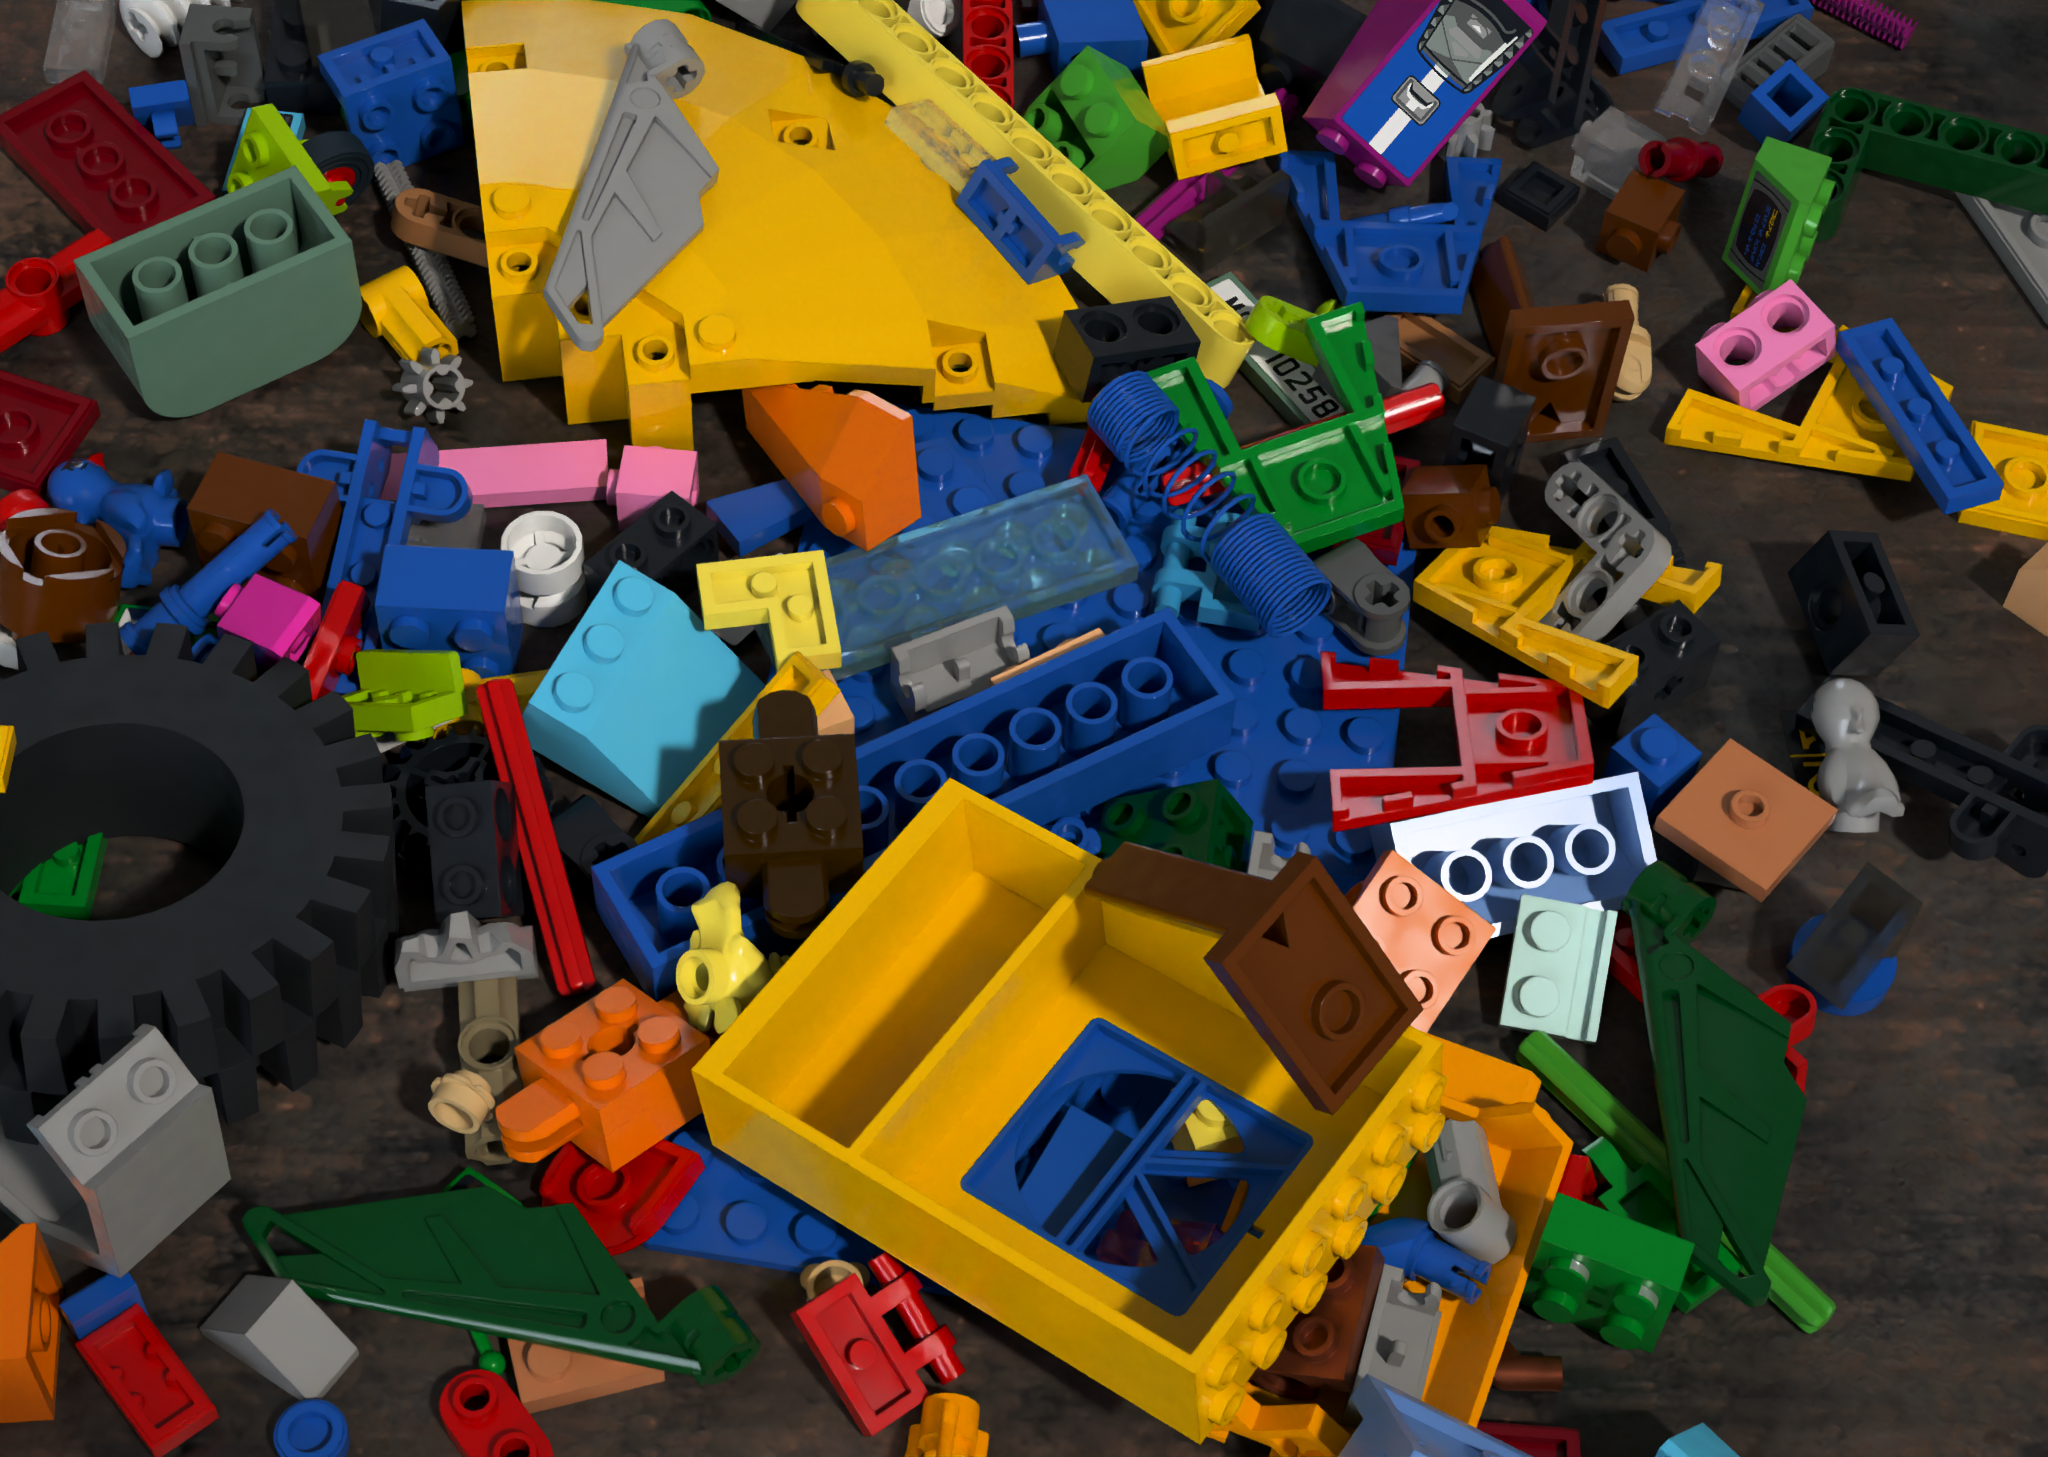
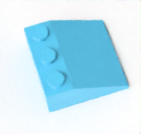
(638, 693)

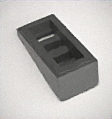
(1793, 40)

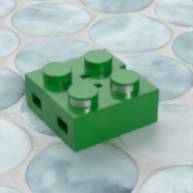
(1606, 1274)

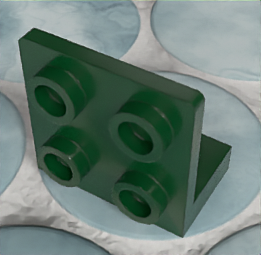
(1184, 820)

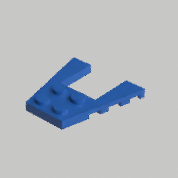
(1395, 263)
(771, 510)

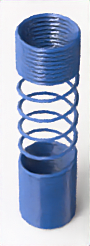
(1256, 552)

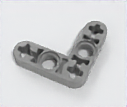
(1614, 553)

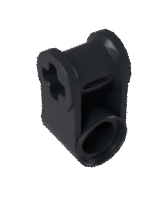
(586, 839)

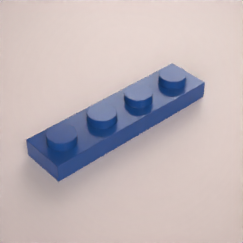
(1661, 32)
(1919, 416)

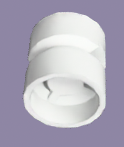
(548, 567)

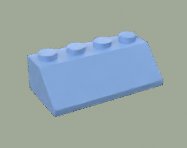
(1553, 845)

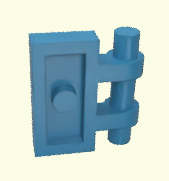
(1176, 583)

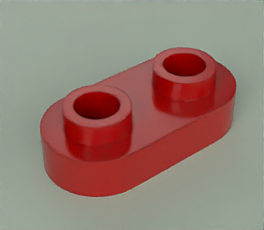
(498, 1426)

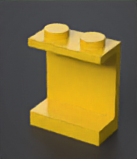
(1214, 107)

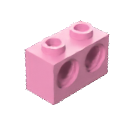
(1774, 357)

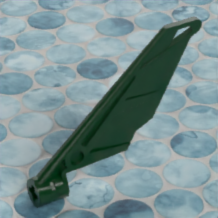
(1718, 1080)
(504, 1273)

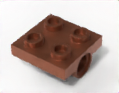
(1329, 1340)

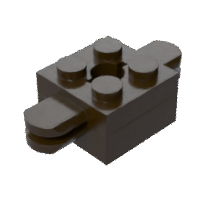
(791, 814)

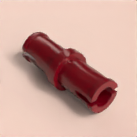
(1680, 159)

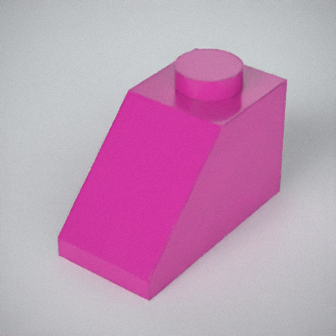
(270, 616)

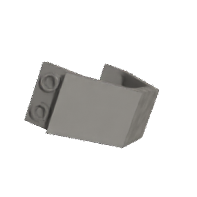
(118, 1158)

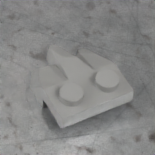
(463, 953)

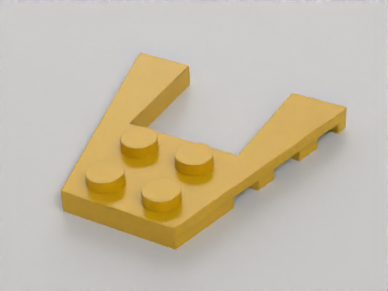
(1836, 434)
(1513, 583)

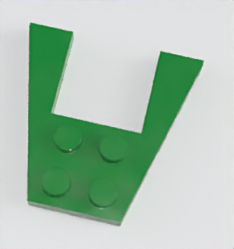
(1317, 480)

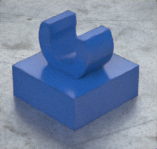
(163, 110)

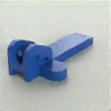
(370, 523)

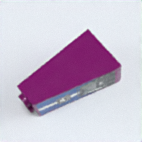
(1416, 80)

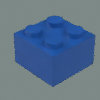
(452, 602)

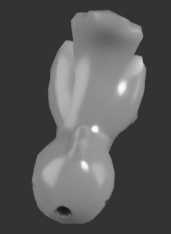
(1852, 772)

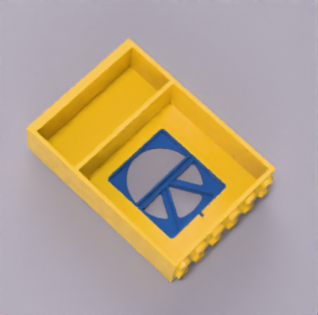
(966, 994)

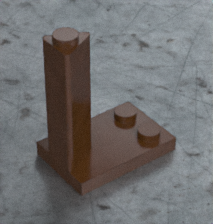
(1554, 352)
(1283, 953)

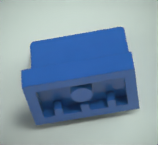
(397, 93)

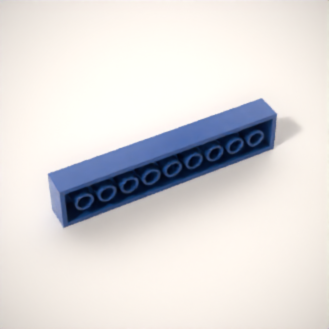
(1031, 743)

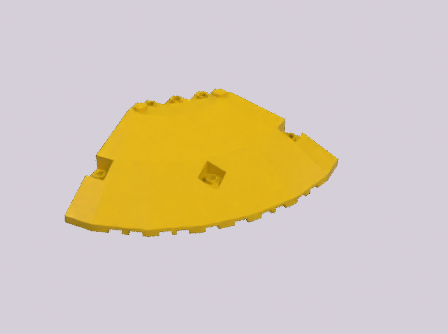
(808, 254)

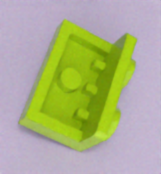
(406, 692)

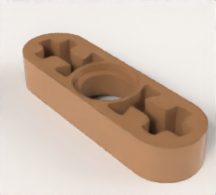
(430, 229)

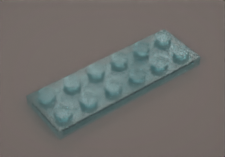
(1012, 553)

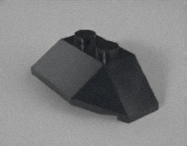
(1300, 43)

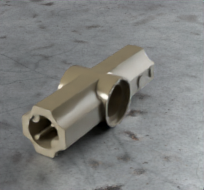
(487, 1028)

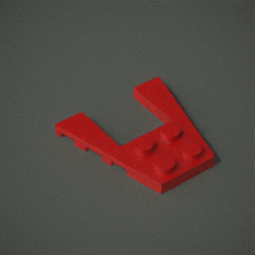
(1508, 739)

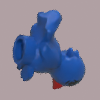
(139, 512)

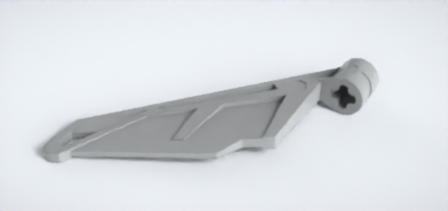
(639, 188)

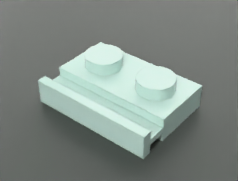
(1557, 969)

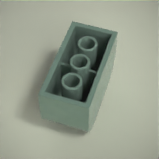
(225, 295)

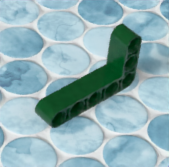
(1929, 148)

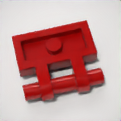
(861, 1352)

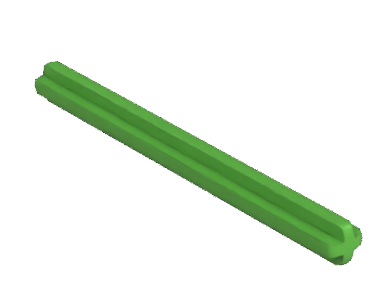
(1638, 1145)

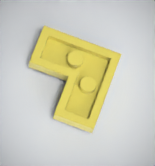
(777, 590)

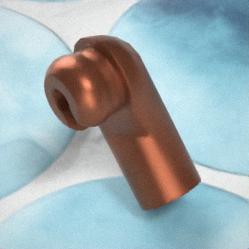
(1528, 1372)

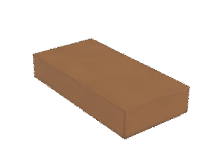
(1428, 339)

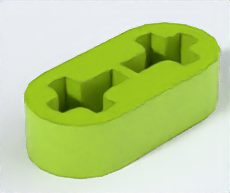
(1281, 328)

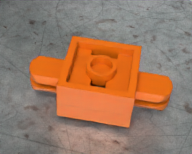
(606, 1078)

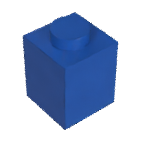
(1783, 105)
(1662, 759)

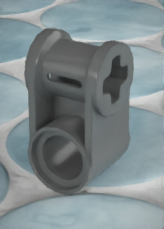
(1365, 598)

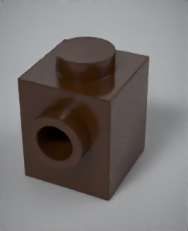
(1641, 221)
(1449, 506)

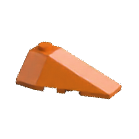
(841, 455)

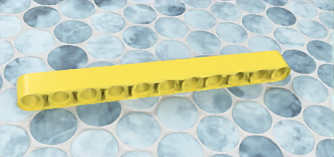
(1117, 252)

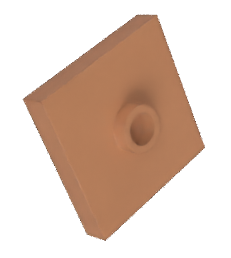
(1745, 820)

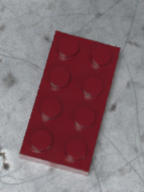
(98, 159)

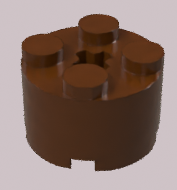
(58, 574)

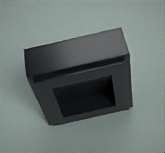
(1540, 196)

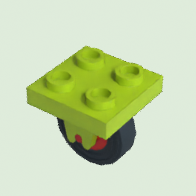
(332, 162)

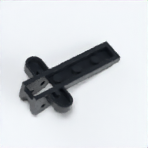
(1553, 78)
(1997, 793)

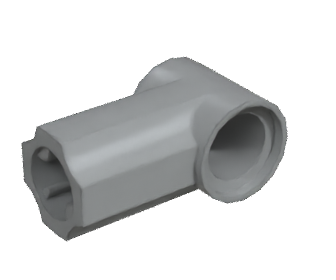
(1466, 1194)

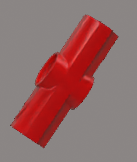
(43, 291)

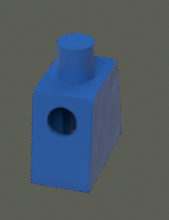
(1070, 25)

